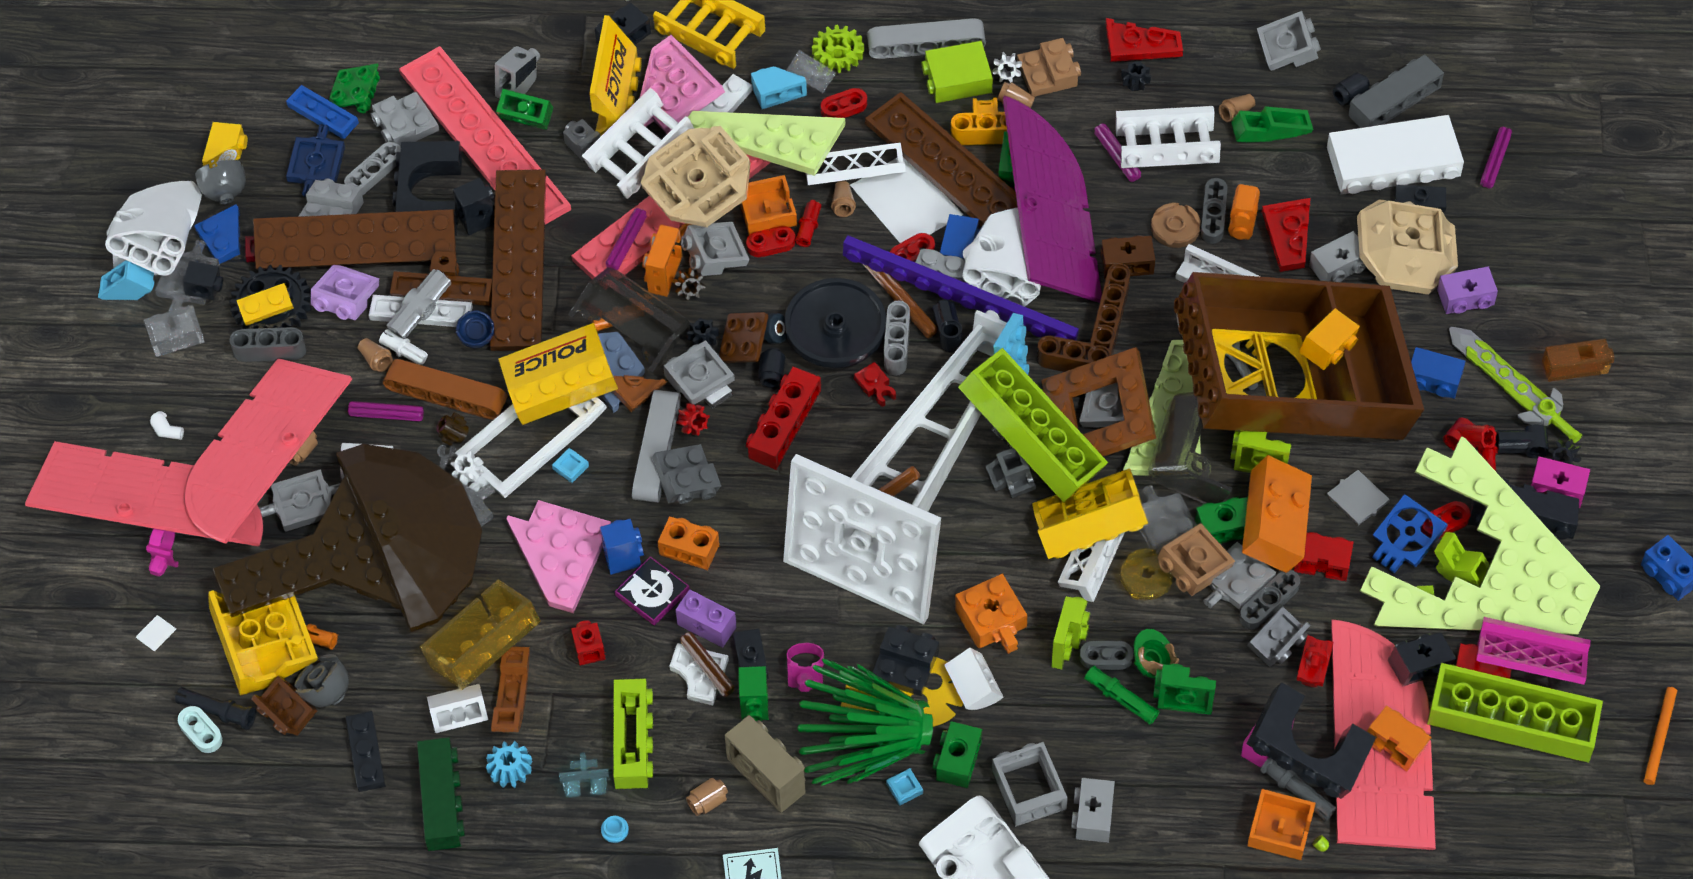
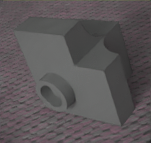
(1012, 472)

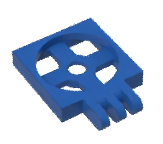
(1395, 551)

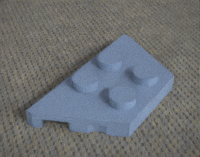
(621, 362)

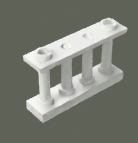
(1163, 122)
(622, 130)

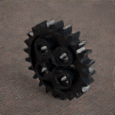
(297, 288)

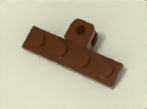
(461, 288)

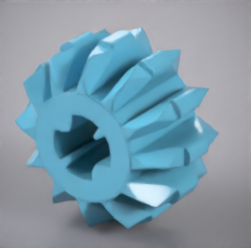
(513, 772)

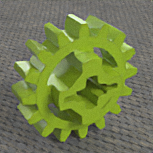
(838, 48)

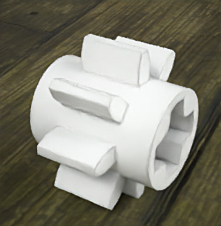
(1010, 60)
(467, 468)

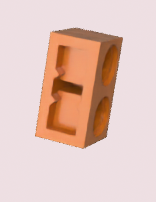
(686, 548)

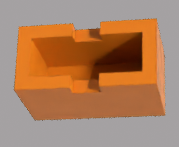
(1398, 737)

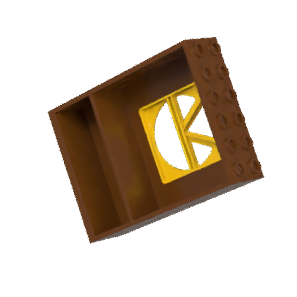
(1362, 395)

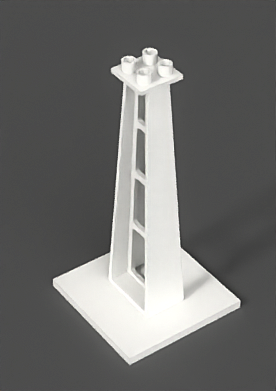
(869, 538)

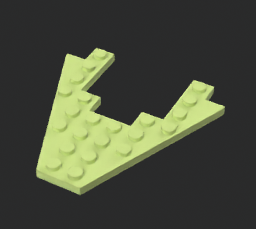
(1530, 576)

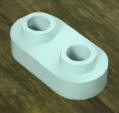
(201, 731)

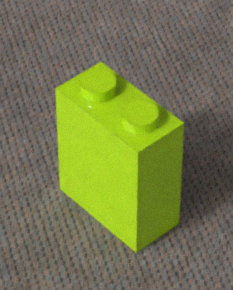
(957, 72)

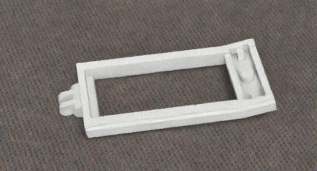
(587, 414)

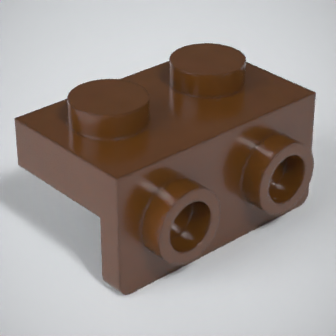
(284, 707)

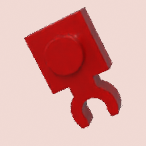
(874, 381)

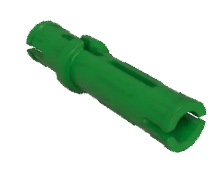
(1113, 689)

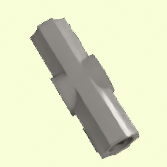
(419, 304)

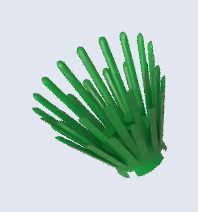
(897, 726)

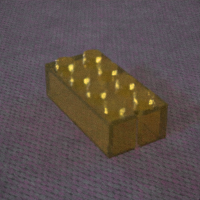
(475, 640)

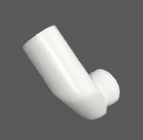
(162, 427)

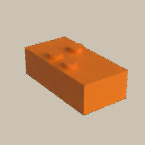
(1277, 514)

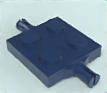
(315, 159)

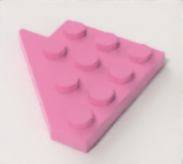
(678, 81)
(559, 550)

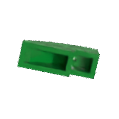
(1271, 124)

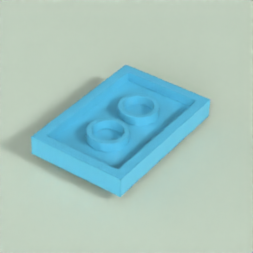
(1013, 341)

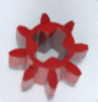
(692, 419)

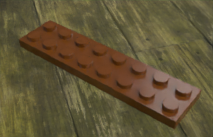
(941, 159)
(353, 238)
(518, 259)

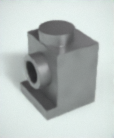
(579, 137)

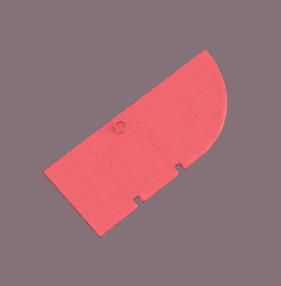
(258, 445)
(123, 491)
(1386, 801)

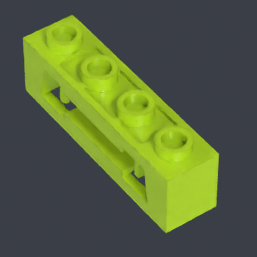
(633, 773)

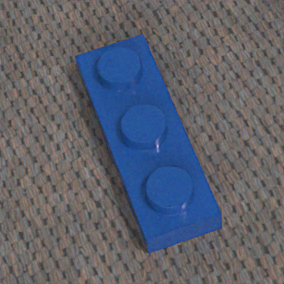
(322, 111)

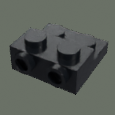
(906, 659)

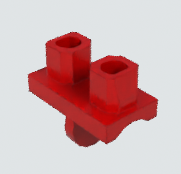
(1314, 662)

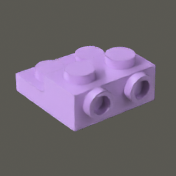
(343, 292)

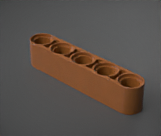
(445, 389)

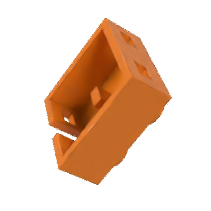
(767, 205)
(662, 262)
(1281, 824)

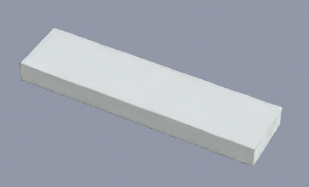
(445, 312)

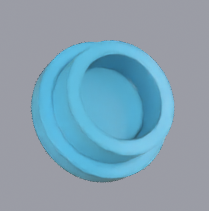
(614, 829)

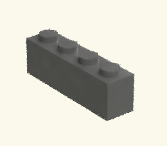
(1396, 93)

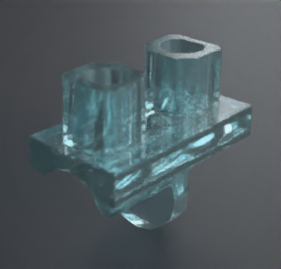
(572, 780)

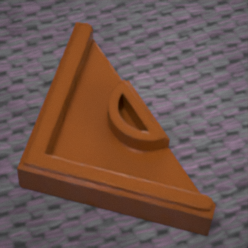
(635, 389)

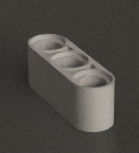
(894, 347)

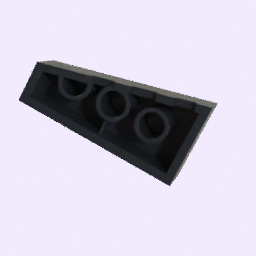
(1553, 509)

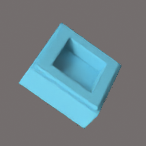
(570, 465)
(904, 786)

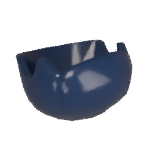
(475, 329)

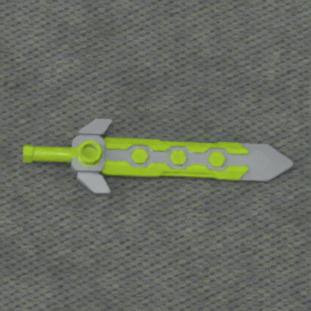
(1540, 407)

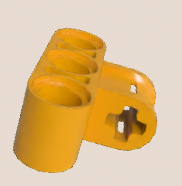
(981, 126)

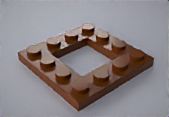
(1126, 371)

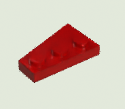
(1139, 43)
(1288, 232)

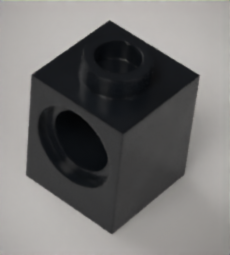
(202, 280)

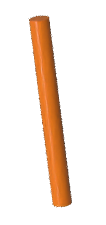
(1660, 736)

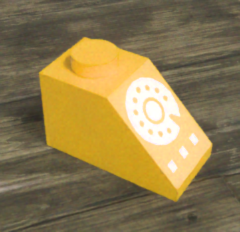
(224, 143)

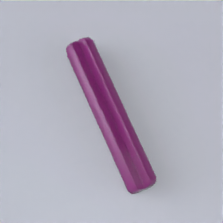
(1114, 149)
(1496, 157)
(626, 239)
(385, 411)

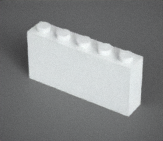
(1395, 154)

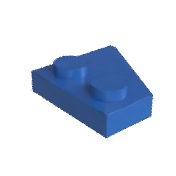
(221, 234)

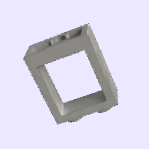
(1036, 807)

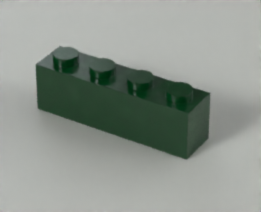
(439, 794)

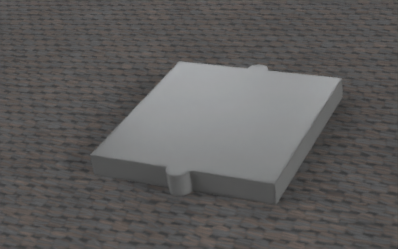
(1358, 497)

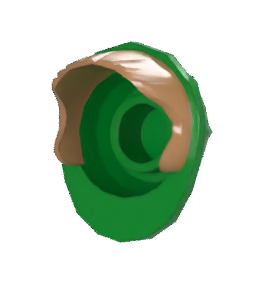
(1153, 651)

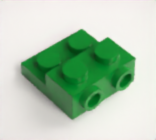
(1182, 692)

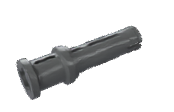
(1290, 780)

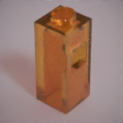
(1577, 360)

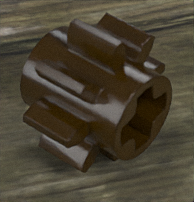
(694, 279)
(452, 429)

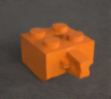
(991, 613)

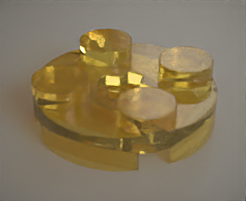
(1142, 587)

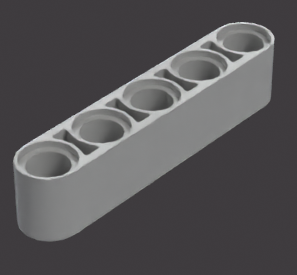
(919, 37)
(657, 438)

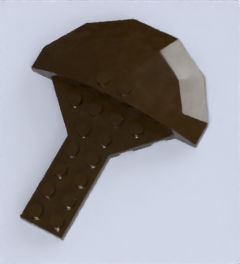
(390, 533)

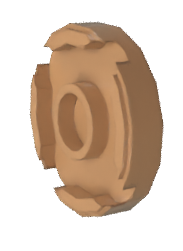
(1175, 225)

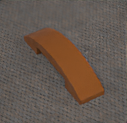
(512, 690)

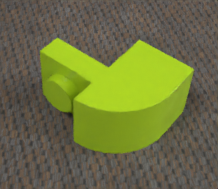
(1458, 562)

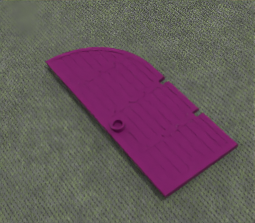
(1051, 205)

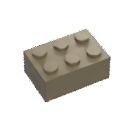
(765, 763)

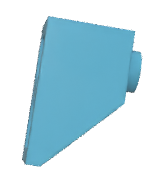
(777, 86)
(126, 282)

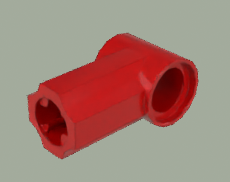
(1476, 435)

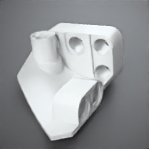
(151, 221)
(998, 261)
(979, 846)

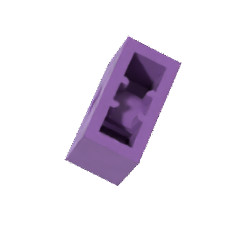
(1467, 290)
(706, 618)

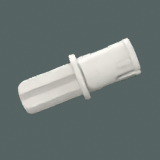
(403, 347)

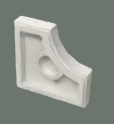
(699, 686)

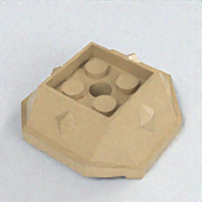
(693, 156)
(1406, 245)

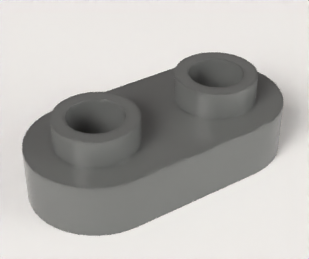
(1106, 653)

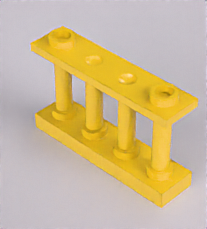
(728, 10)

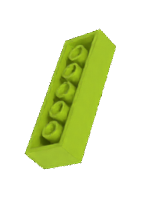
(1033, 424)
(1515, 712)

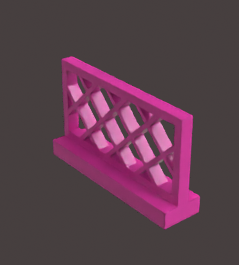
(1527, 641)

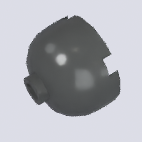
(221, 182)
(323, 683)

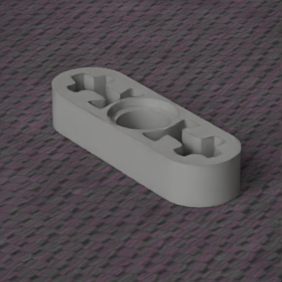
(375, 159)

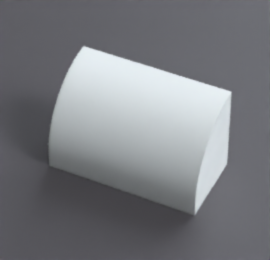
(973, 680)
(457, 708)

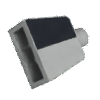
(516, 70)

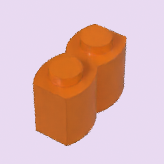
(1244, 212)

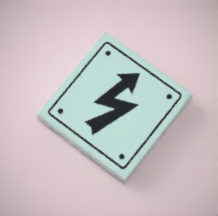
(753, 865)

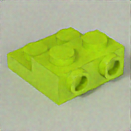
(1252, 447)
(1071, 630)

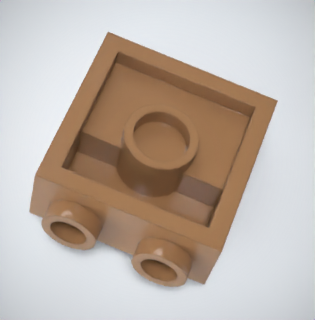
(1049, 68)
(1194, 559)

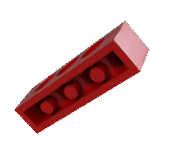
(772, 450)

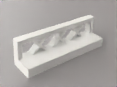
(860, 172)
(1207, 265)
(1095, 568)

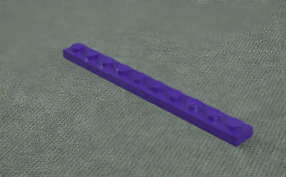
(953, 289)

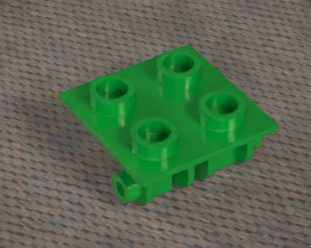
(355, 87)

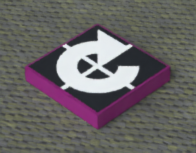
(652, 591)

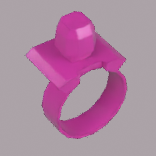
(161, 551)
(798, 674)

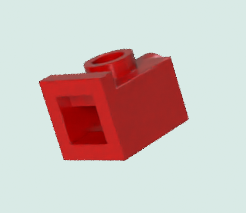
(588, 642)

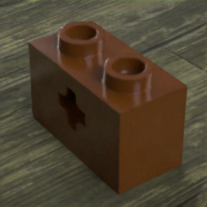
(1133, 252)

